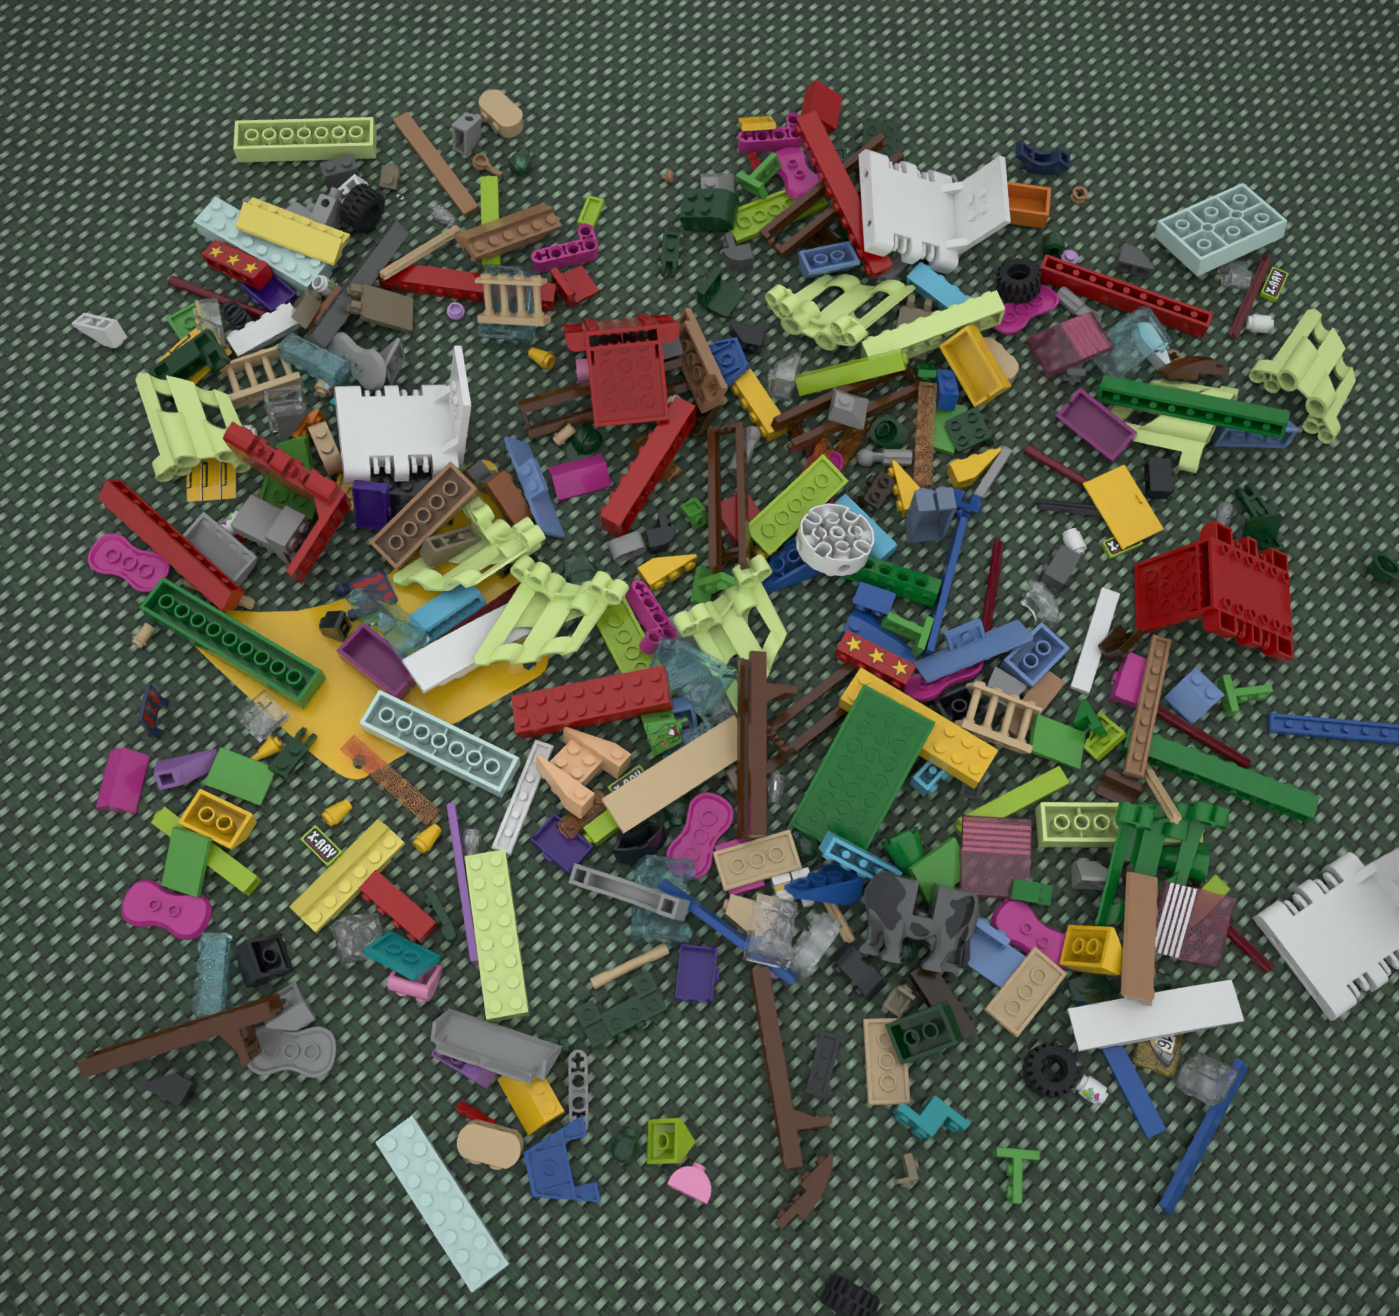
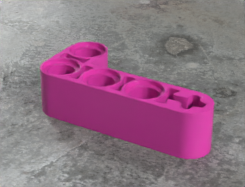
(770, 139)
(544, 259)
(650, 616)

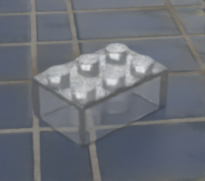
(770, 931)
(813, 944)

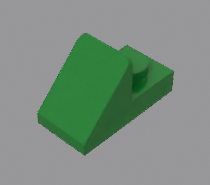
(925, 371)
(1087, 718)
(1031, 892)

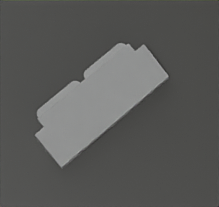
(493, 1046)

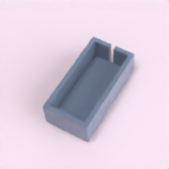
(929, 514)

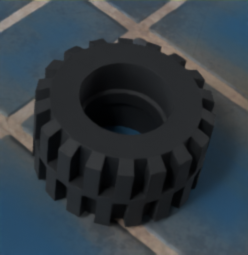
(362, 208)
(1018, 280)
(1065, 1061)
(848, 1297)

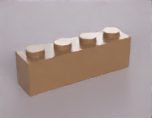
(1040, 693)

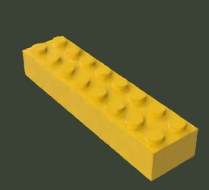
(947, 744)

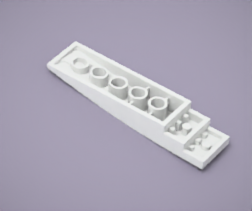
(453, 654)
(1171, 1014)

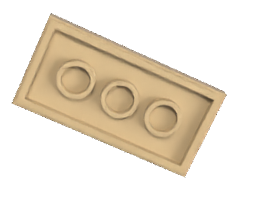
(757, 860)
(1025, 992)
(885, 1076)

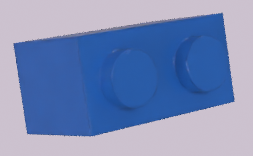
(946, 390)
(873, 599)

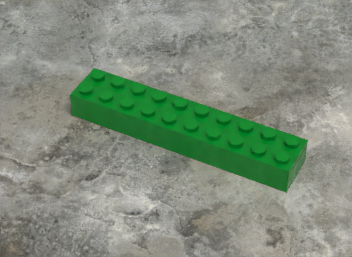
(232, 643)

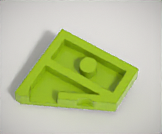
(1100, 747)

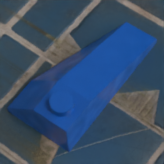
(787, 568)
(868, 627)
(828, 885)

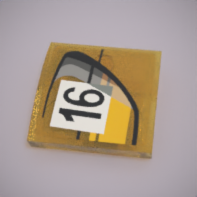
(1159, 1054)

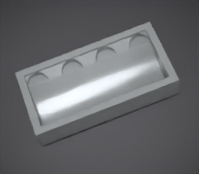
(221, 548)

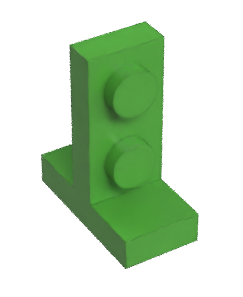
(757, 179)
(708, 583)
(909, 630)
(1233, 697)
(1014, 1169)

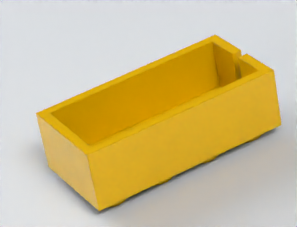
(975, 365)

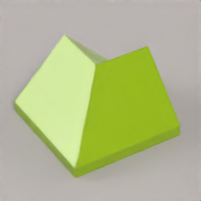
(668, 1141)

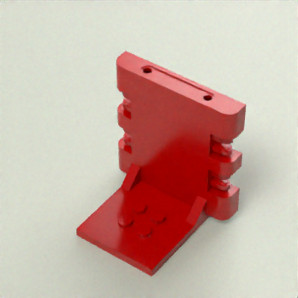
(625, 366)
(324, 493)
(1222, 584)

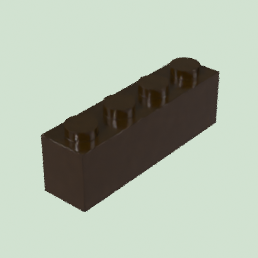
(935, 990)

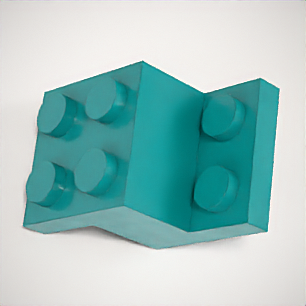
(930, 1118)

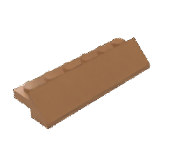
(509, 232)
(699, 364)
(1139, 938)

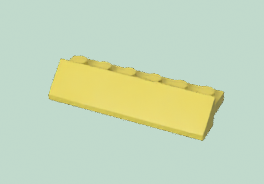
(292, 231)
(342, 880)

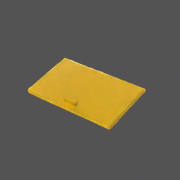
(1120, 506)

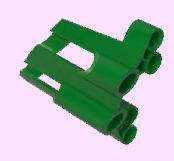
(1141, 840)

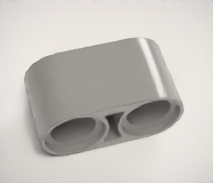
(627, 546)

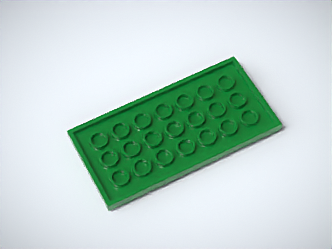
(863, 769)

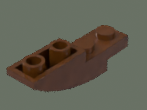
(1192, 367)
(814, 1185)

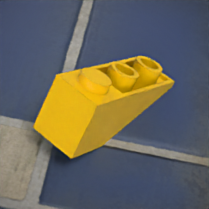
(968, 470)
(903, 487)
(663, 569)

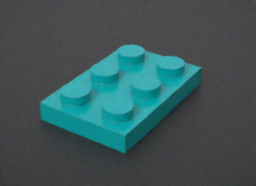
(402, 955)

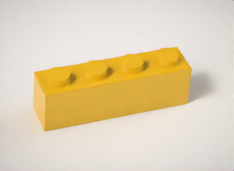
(757, 403)

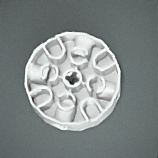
(834, 540)

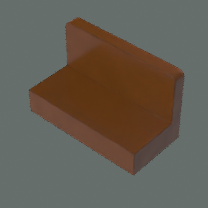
(1118, 787)

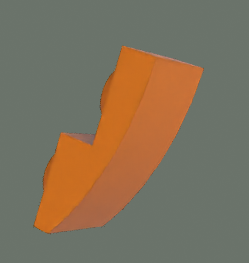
(311, 419)

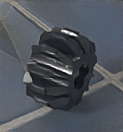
(235, 315)

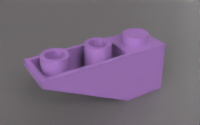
(183, 769)
(475, 1073)

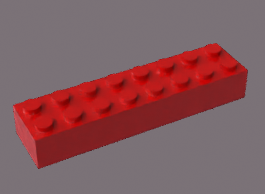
(648, 468)
(592, 702)

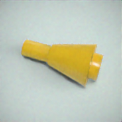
(270, 747)

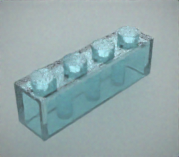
(314, 360)
(212, 974)

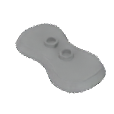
(365, 364)
(304, 1051)

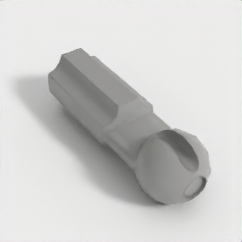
(1075, 304)
(753, 436)
(901, 456)

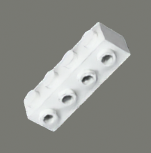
(263, 331)

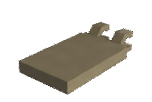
(381, 307)
(908, 314)

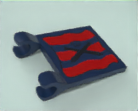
(374, 582)
(149, 710)

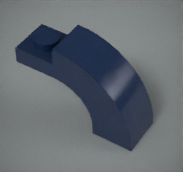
(1042, 162)

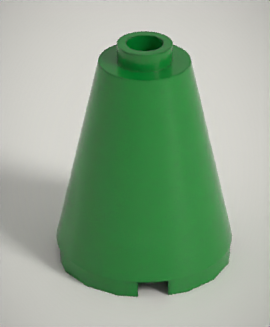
(905, 849)
(1200, 864)

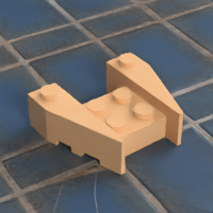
(578, 765)

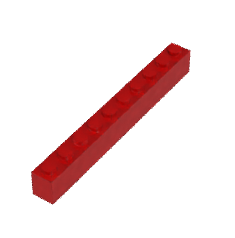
(839, 188)
(451, 284)
(1124, 295)
(171, 545)

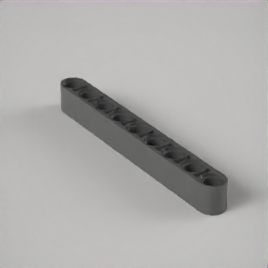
(365, 273)

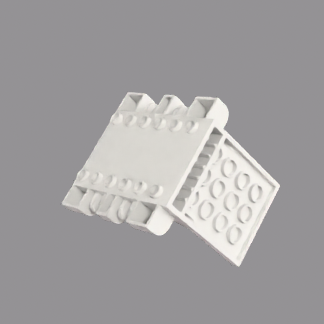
(928, 211)
(404, 428)
(1340, 930)

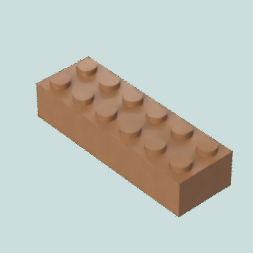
(424, 516)

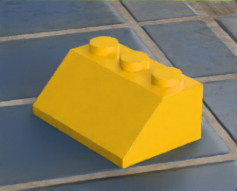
(218, 819)
(1092, 950)
(533, 1102)

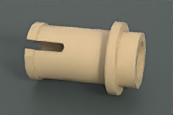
(564, 434)
(143, 635)

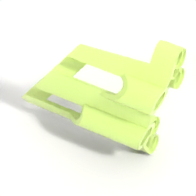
(837, 322)
(1308, 370)
(1177, 432)
(186, 434)
(498, 546)
(544, 604)
(723, 624)

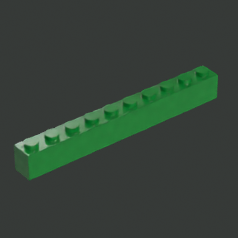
(1193, 406)
(1229, 778)

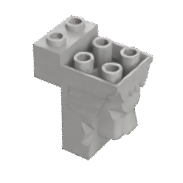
(272, 528)

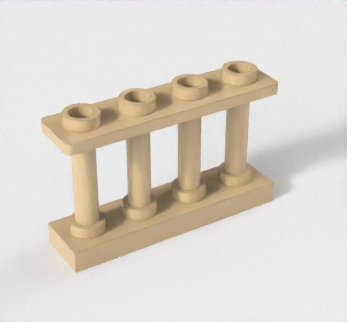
(505, 316)
(255, 393)
(985, 730)

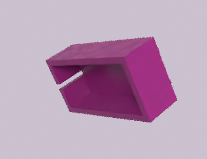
(1096, 425)
(376, 662)

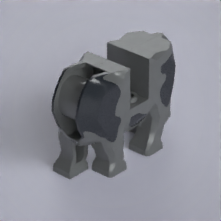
(944, 926)

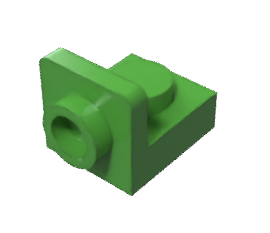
(695, 513)

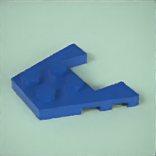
(730, 359)
(550, 1167)

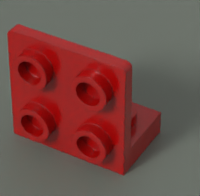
(573, 285)

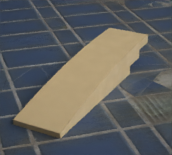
(674, 776)

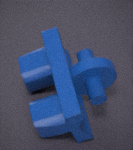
(973, 505)

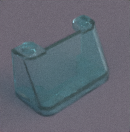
(508, 332)
(1134, 341)
(393, 622)
(694, 673)
(650, 926)

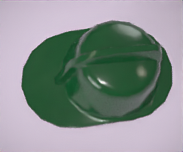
(888, 433)
(584, 443)
(1383, 567)

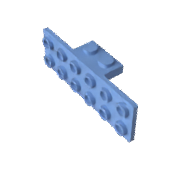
(534, 487)
(971, 645)
(991, 953)

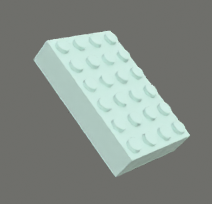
(1220, 229)

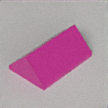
(579, 477)
(123, 781)

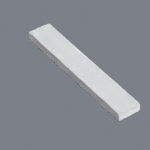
(1097, 631)
(521, 799)

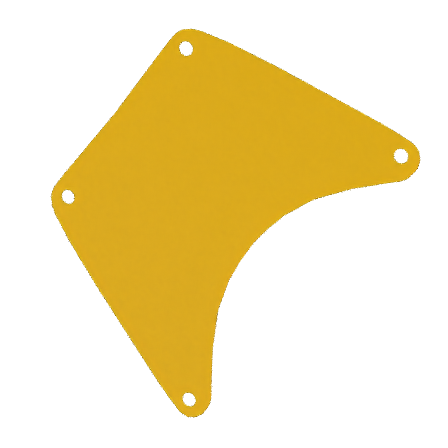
(346, 694)

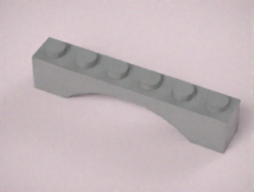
(629, 891)

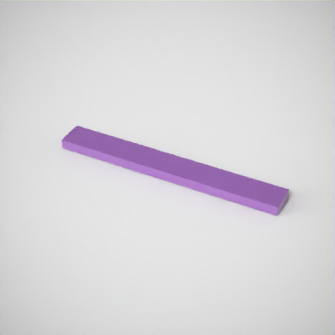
(462, 881)

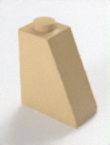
(738, 912)

